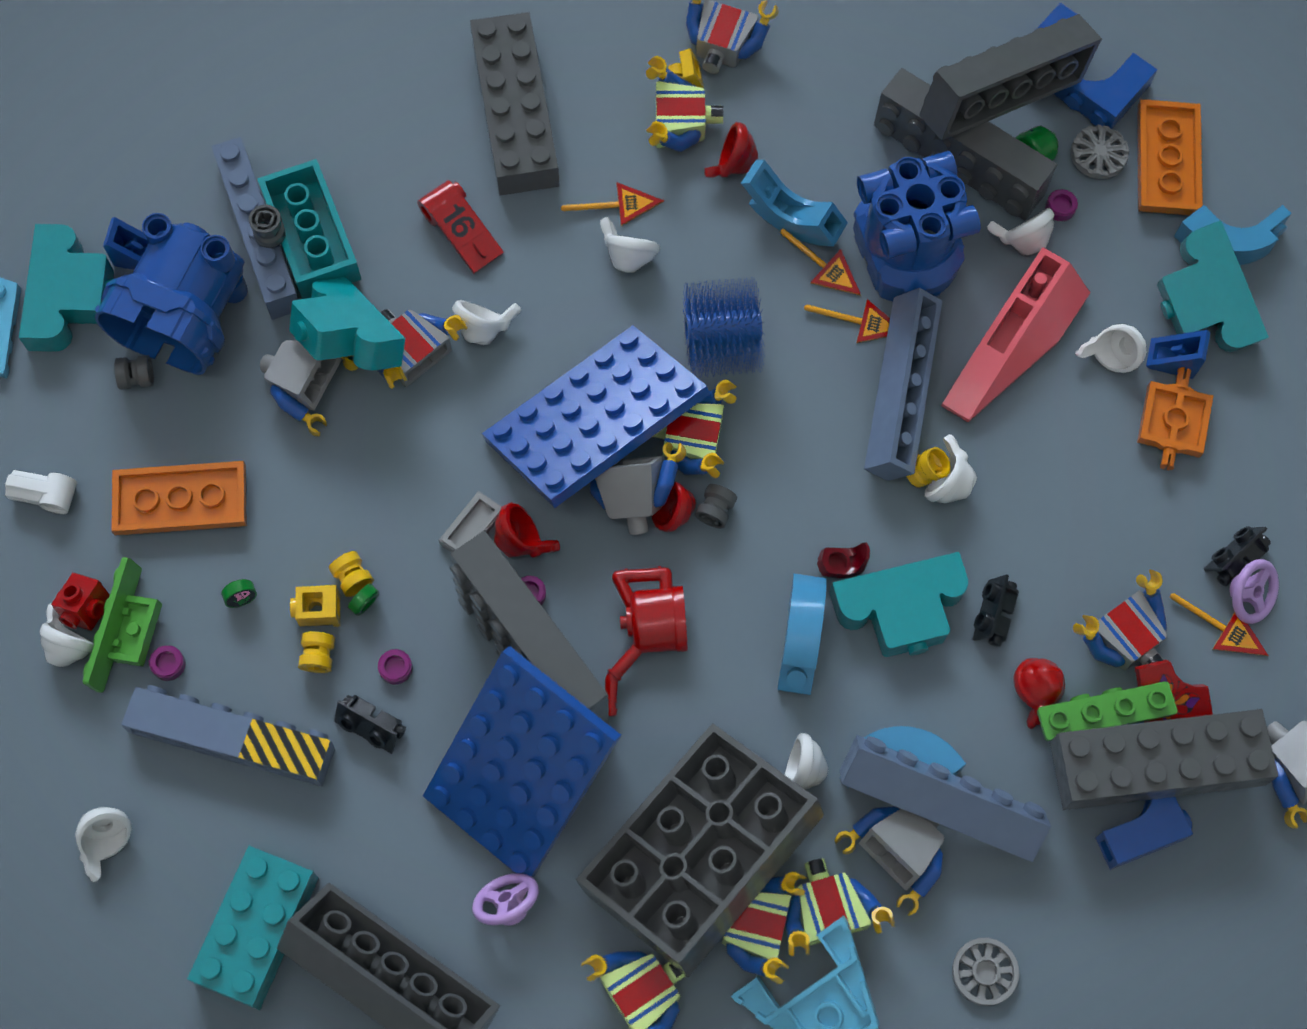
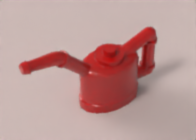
(652, 618)

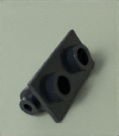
(1247, 544)
(997, 597)
(355, 716)

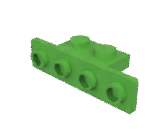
(124, 629)
(1110, 709)

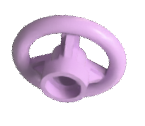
(1251, 590)
(509, 903)

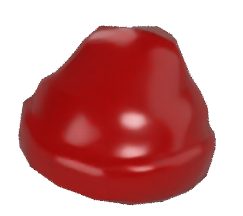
(737, 153)
(676, 509)
(518, 534)
(1038, 685)

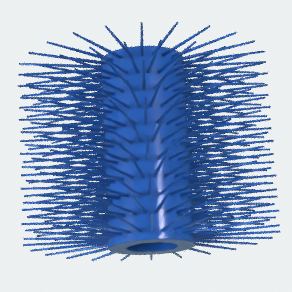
(723, 327)

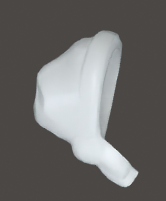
(1028, 236)
(626, 252)
(483, 323)
(1116, 348)
(959, 480)
(61, 644)
(806, 762)
(101, 836)

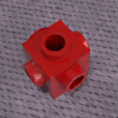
(80, 602)

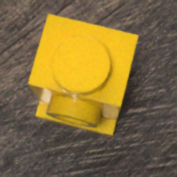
(309, 596)

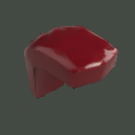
(844, 561)

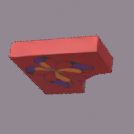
(1189, 699)

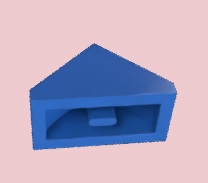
(124, 244)
(1178, 351)

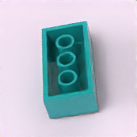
(314, 233)
(241, 946)

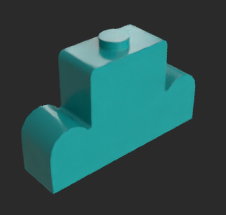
(60, 288)
(1212, 292)
(345, 323)
(903, 603)

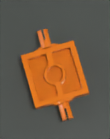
(1175, 419)

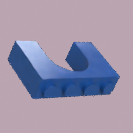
(1108, 99)
(1157, 827)

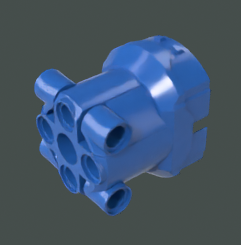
(896, 245)
(174, 295)

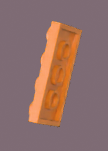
(1169, 157)
(178, 498)

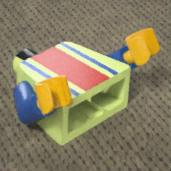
(679, 110)
(699, 432)
(828, 900)
(758, 931)
(639, 987)

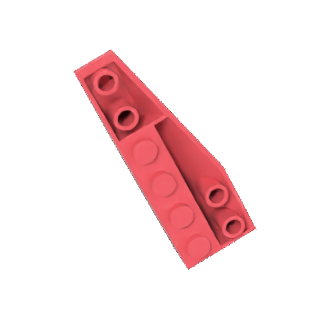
(1020, 334)

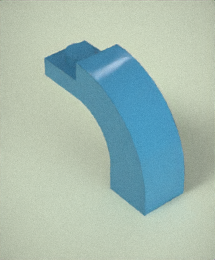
(804, 219)
(1248, 243)
(802, 634)
(923, 744)

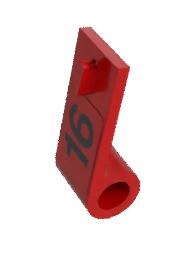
(460, 224)

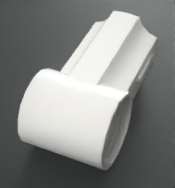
(49, 492)

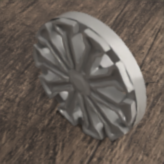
(1099, 152)
(985, 971)

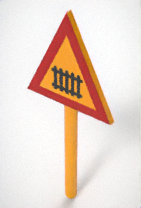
(630, 203)
(834, 273)
(872, 325)
(1235, 636)

